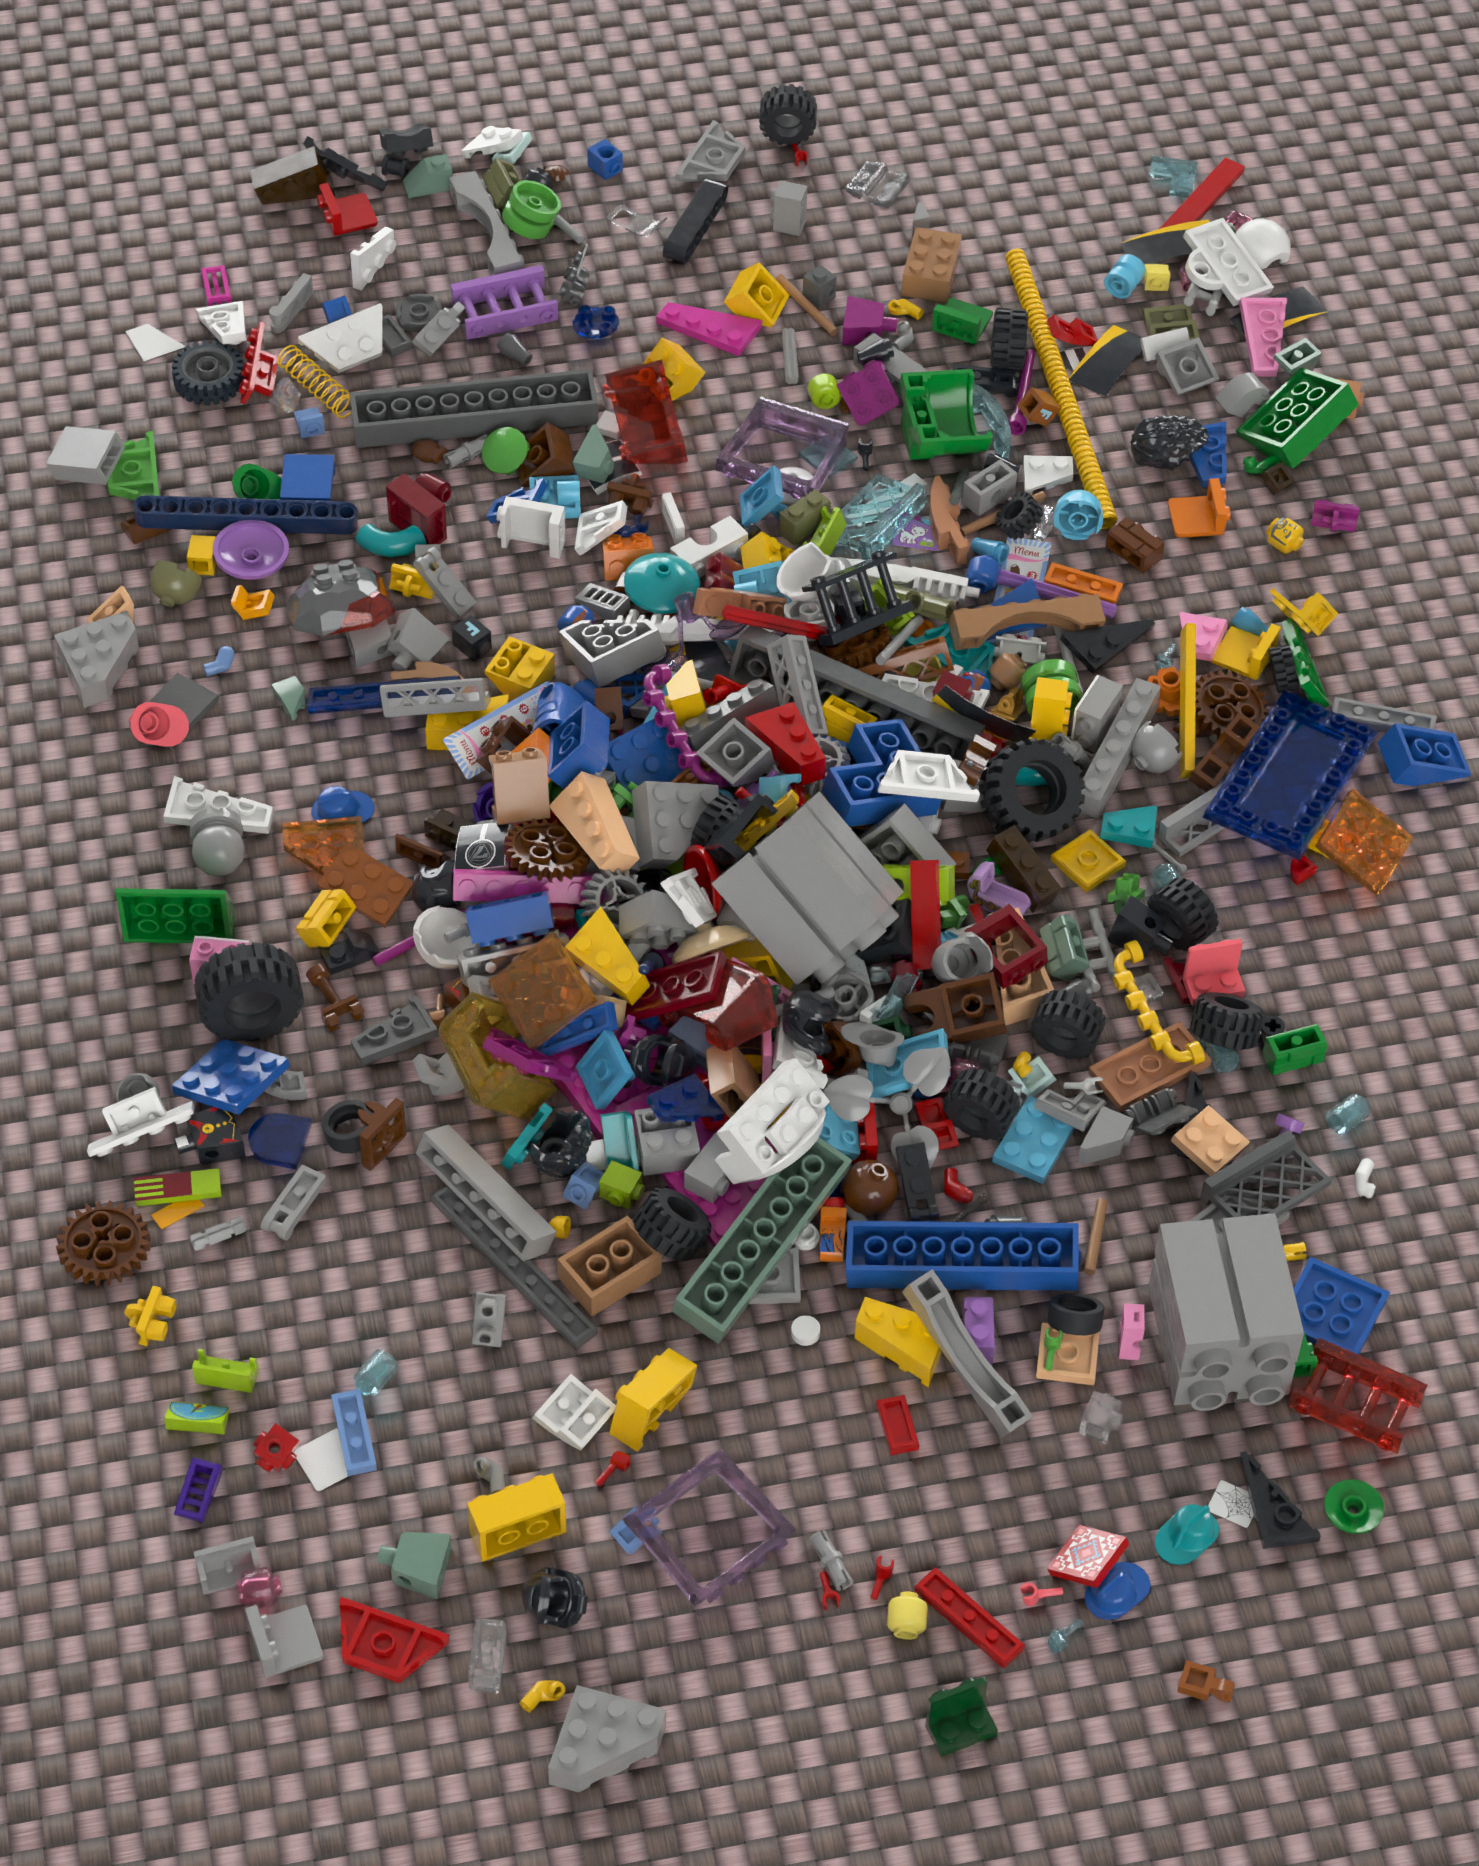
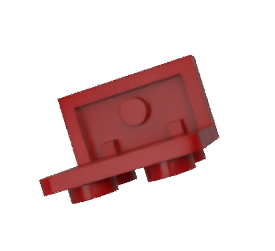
(346, 213)

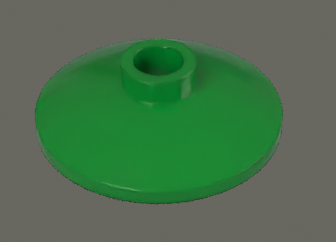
(1357, 1496)

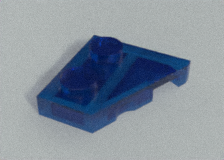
(684, 1101)

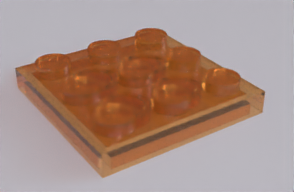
(1364, 842)
(542, 991)

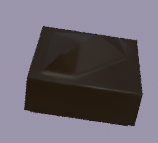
(1277, 478)

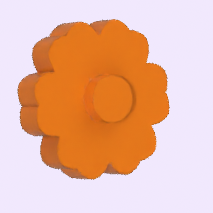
(1170, 690)

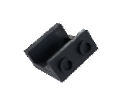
(721, 844)

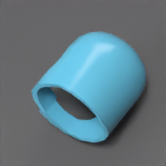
(776, 786)

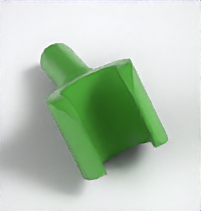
(1052, 1345)

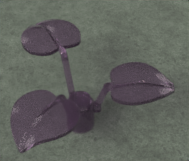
(684, 605)

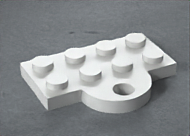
(1224, 262)

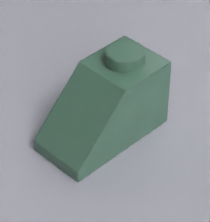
(429, 177)
(1298, 355)
(594, 457)

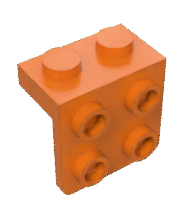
(1200, 514)
(621, 552)

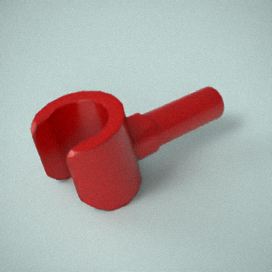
(799, 155)
(618, 1460)
(882, 1573)
(828, 1593)

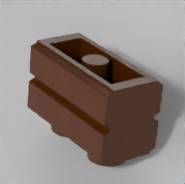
(1135, 544)

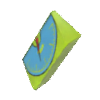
(196, 1418)

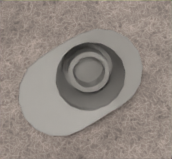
(874, 1042)

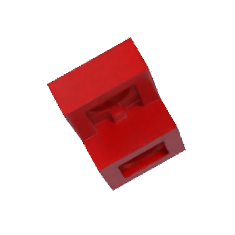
(1075, 333)
(931, 1115)

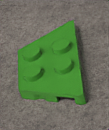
(135, 470)

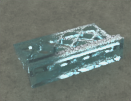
(889, 522)

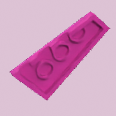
(715, 328)

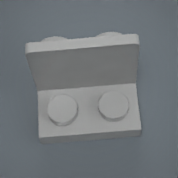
(284, 1639)

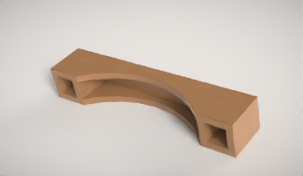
(974, 626)

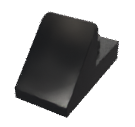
(352, 951)

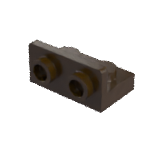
(445, 828)

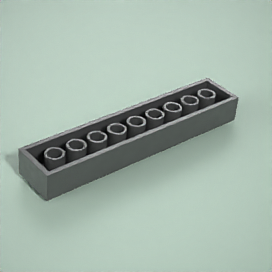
(473, 408)
(931, 725)

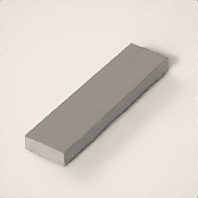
(1381, 717)

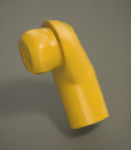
(542, 1691)

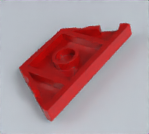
(385, 1642)

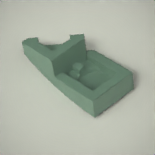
(291, 695)

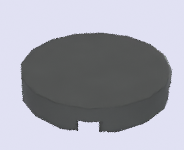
(416, 311)

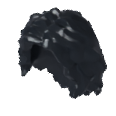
(1167, 441)
(563, 1145)

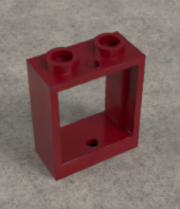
(414, 505)
(997, 925)

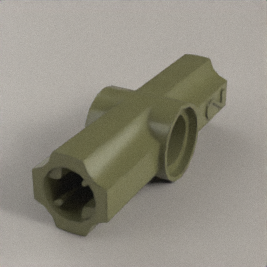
(929, 606)

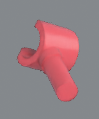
(1038, 1593)

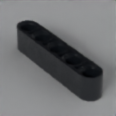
(695, 221)

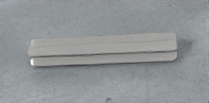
(790, 356)

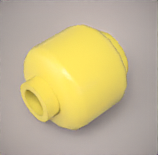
(907, 1615)

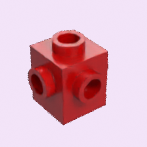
(275, 1438)

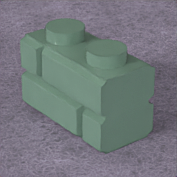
(1064, 948)

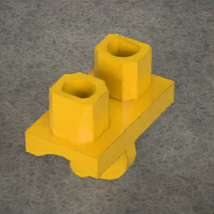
(409, 581)
(145, 1315)

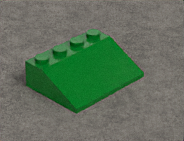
(1299, 416)
(174, 914)

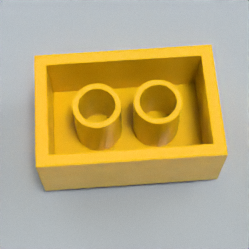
(517, 1516)

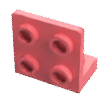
(1213, 969)

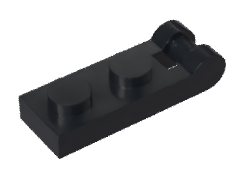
(994, 379)
(917, 1181)

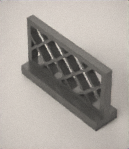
(1256, 1163)

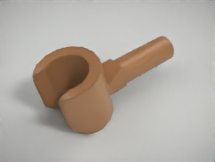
(438, 1015)

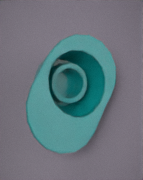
(1186, 1534)

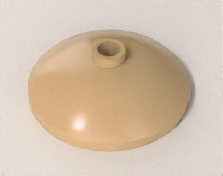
(709, 940)

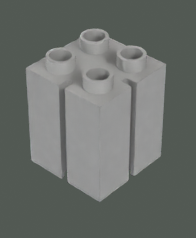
(811, 892)
(1225, 1311)

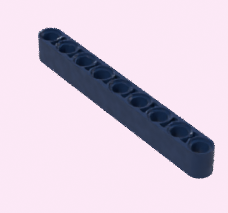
(218, 513)

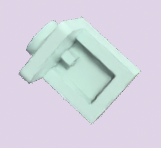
(1035, 1081)

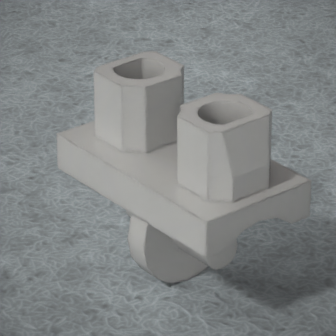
(489, 1319)

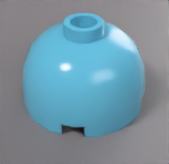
(1078, 515)

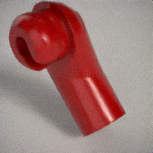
(955, 1189)

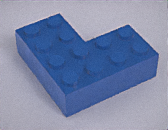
(854, 787)

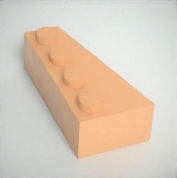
(595, 822)
(1023, 998)

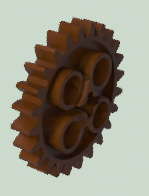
(857, 649)
(1222, 697)
(545, 851)
(103, 1243)

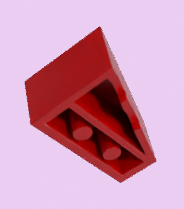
(789, 741)

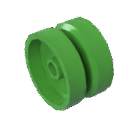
(531, 209)
(1051, 669)

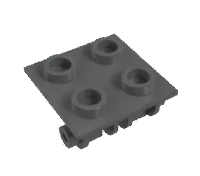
(576, 280)
(986, 1051)
(1158, 1112)

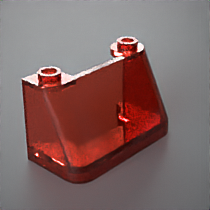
(645, 415)
(739, 1013)

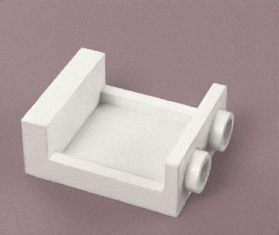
(532, 523)

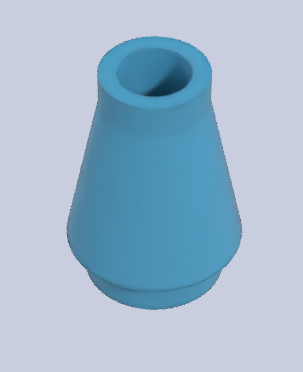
(996, 549)
(1249, 622)

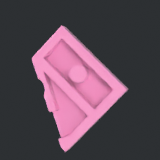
(1208, 633)

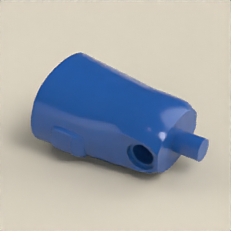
(555, 705)

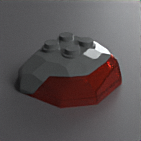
(339, 600)

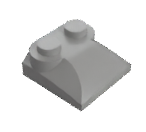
(1186, 366)

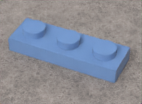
(354, 1432)

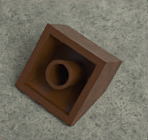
(548, 455)

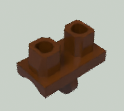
(632, 492)

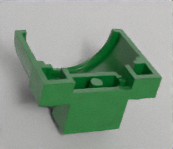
(940, 414)

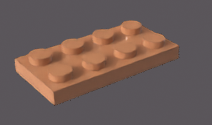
(1142, 1071)

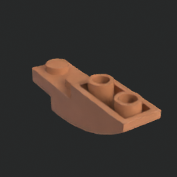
(944, 522)
(713, 600)

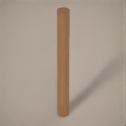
(807, 305)
(990, 519)

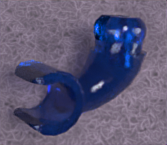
(626, 531)

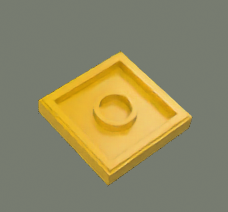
(1088, 860)

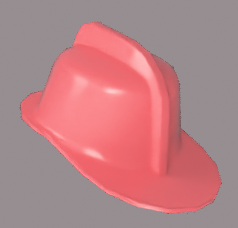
(159, 724)

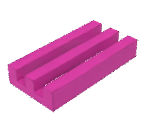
(217, 297)

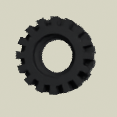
(1019, 515)
(1283, 668)

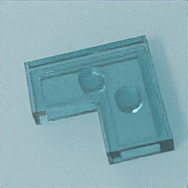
(1179, 171)

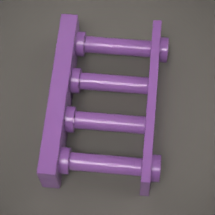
(501, 286)

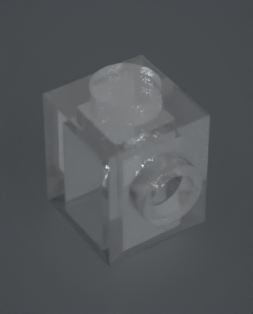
(1101, 1417)

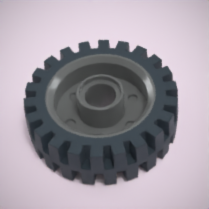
(207, 372)

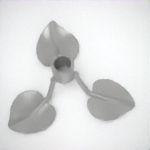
(924, 1068)

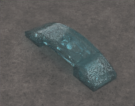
(996, 417)

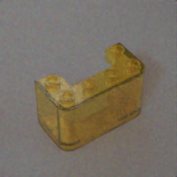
(486, 1080)

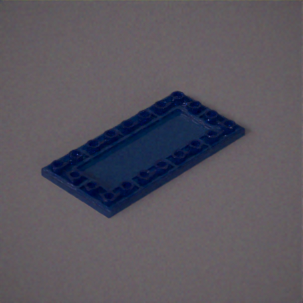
(1291, 775)

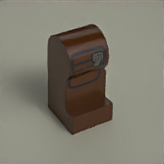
(976, 758)

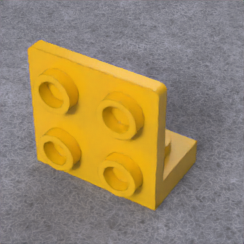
(1314, 615)
(1246, 652)

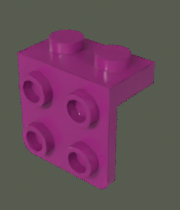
(868, 392)

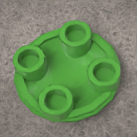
(505, 450)

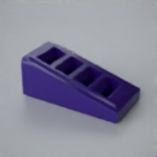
(202, 1466)

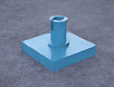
(762, 498)
(604, 1069)

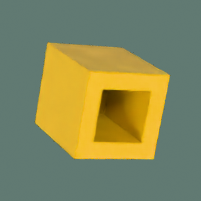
(200, 555)

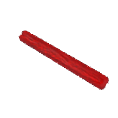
(772, 622)

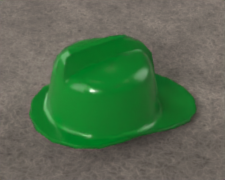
(256, 483)

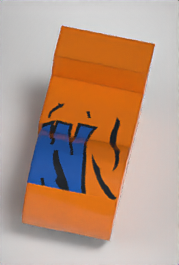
(832, 1234)

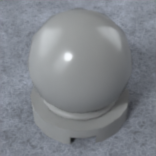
(217, 841)

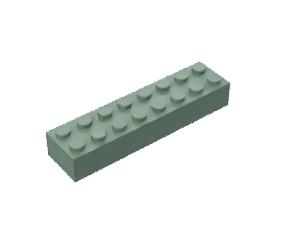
(759, 1240)

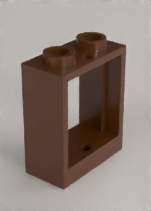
(508, 728)

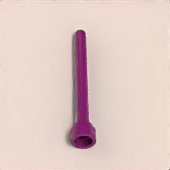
(1017, 420)

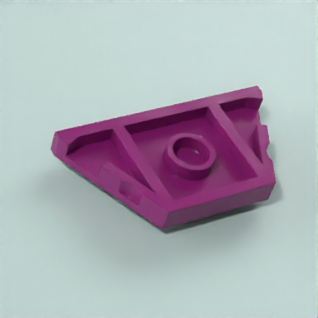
(526, 1060)

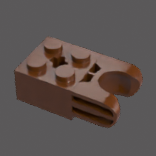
(952, 1005)

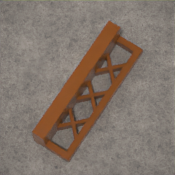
(912, 654)

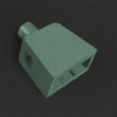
(418, 1561)

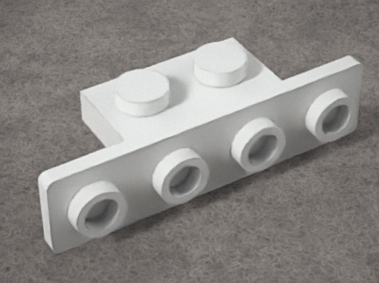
(135, 1118)

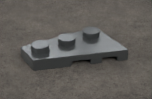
(399, 1032)

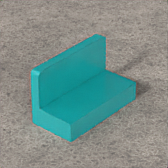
(619, 1139)

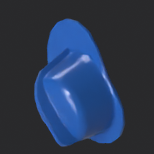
(341, 803)
(1119, 1591)

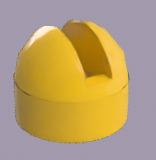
(561, 1225)

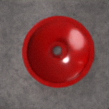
(708, 872)

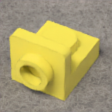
(1156, 277)

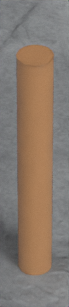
(1095, 1236)

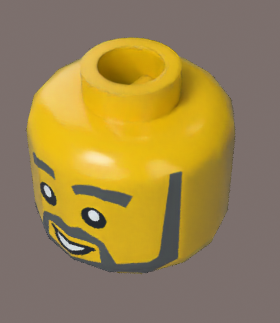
(1285, 535)

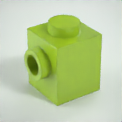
(621, 1185)

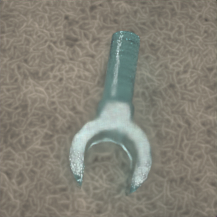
(1164, 660)
(1058, 1637)

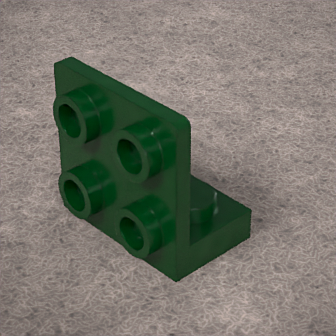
(959, 1716)

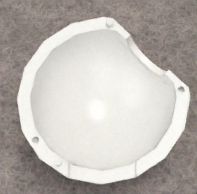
(1265, 241)
(800, 567)
(430, 940)

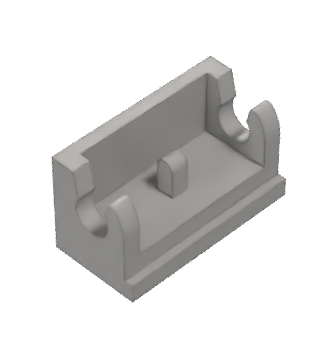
(223, 1564)

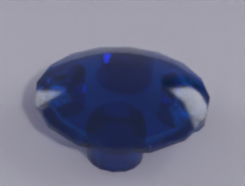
(595, 321)

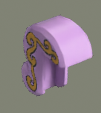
(992, 894)

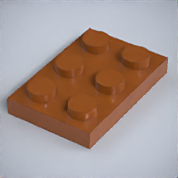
(368, 883)

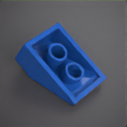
(1422, 755)

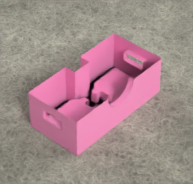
(1131, 1331)

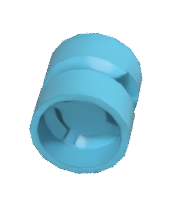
(1124, 276)

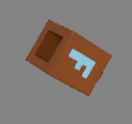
(1039, 406)

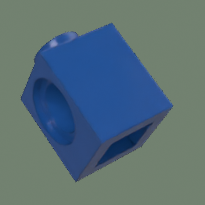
(605, 159)

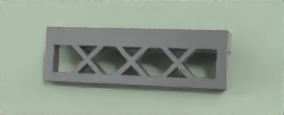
(801, 681)
(434, 703)
(1185, 818)

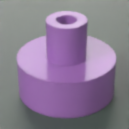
(1289, 1124)

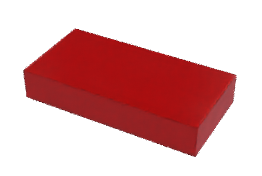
(897, 1425)

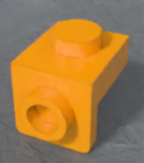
(252, 604)

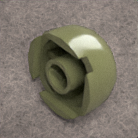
(173, 584)

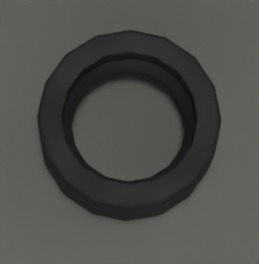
(337, 1115)
(1076, 1314)

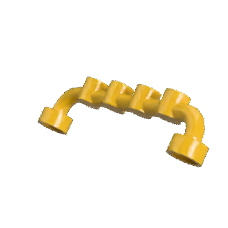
(1148, 1019)

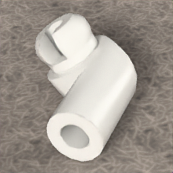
(1361, 1178)

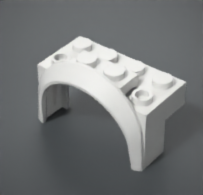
(791, 1135)

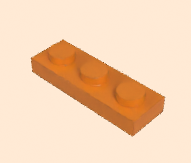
(1083, 582)

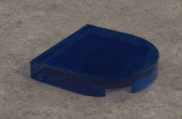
(279, 1139)

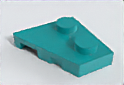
(1130, 826)
(531, 1133)

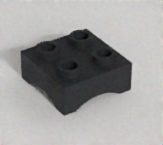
(414, 138)
(895, 940)

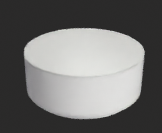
(805, 1330)

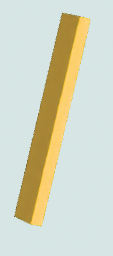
(1187, 699)

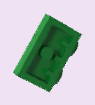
(961, 320)

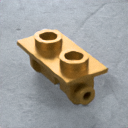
(1010, 706)

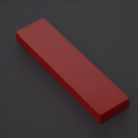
(925, 911)
(969, 1618)

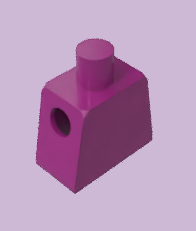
(864, 319)

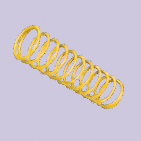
(289, 363)

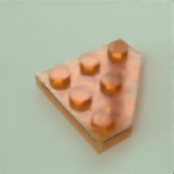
(320, 841)

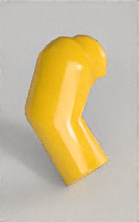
(905, 307)
(1021, 1064)

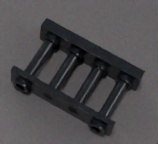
(875, 614)

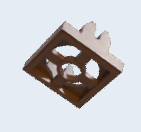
(378, 1124)

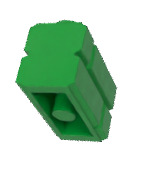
(1294, 1049)

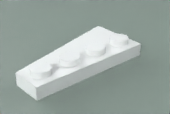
(188, 799)

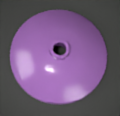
(251, 549)

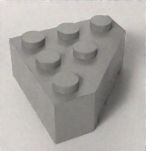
(611, 648)
(97, 655)
(666, 818)
(902, 839)
(603, 1738)

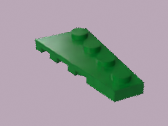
(1304, 664)

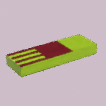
(177, 1187)

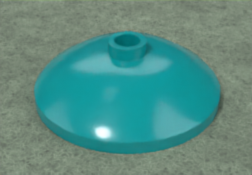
(657, 580)

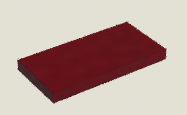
(680, 986)

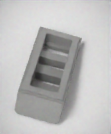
(620, 602)

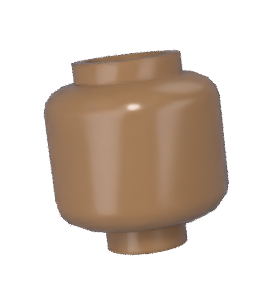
(1007, 671)

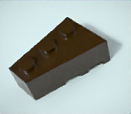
(291, 178)

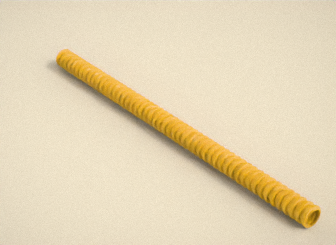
(1059, 384)

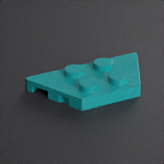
(969, 659)

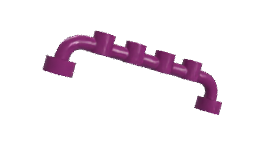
(659, 676)

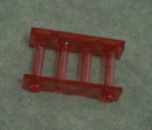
(1367, 1372)

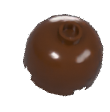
(844, 1054)
(869, 1187)

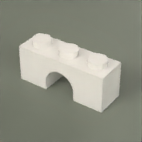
(725, 537)

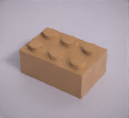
(931, 264)
(608, 1266)

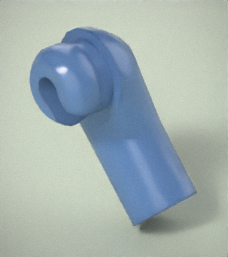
(222, 663)

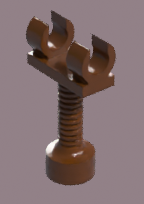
(318, 976)

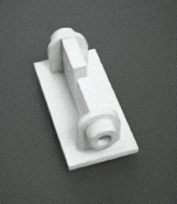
(1029, 648)

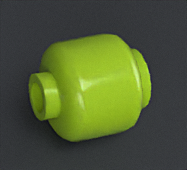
(823, 390)

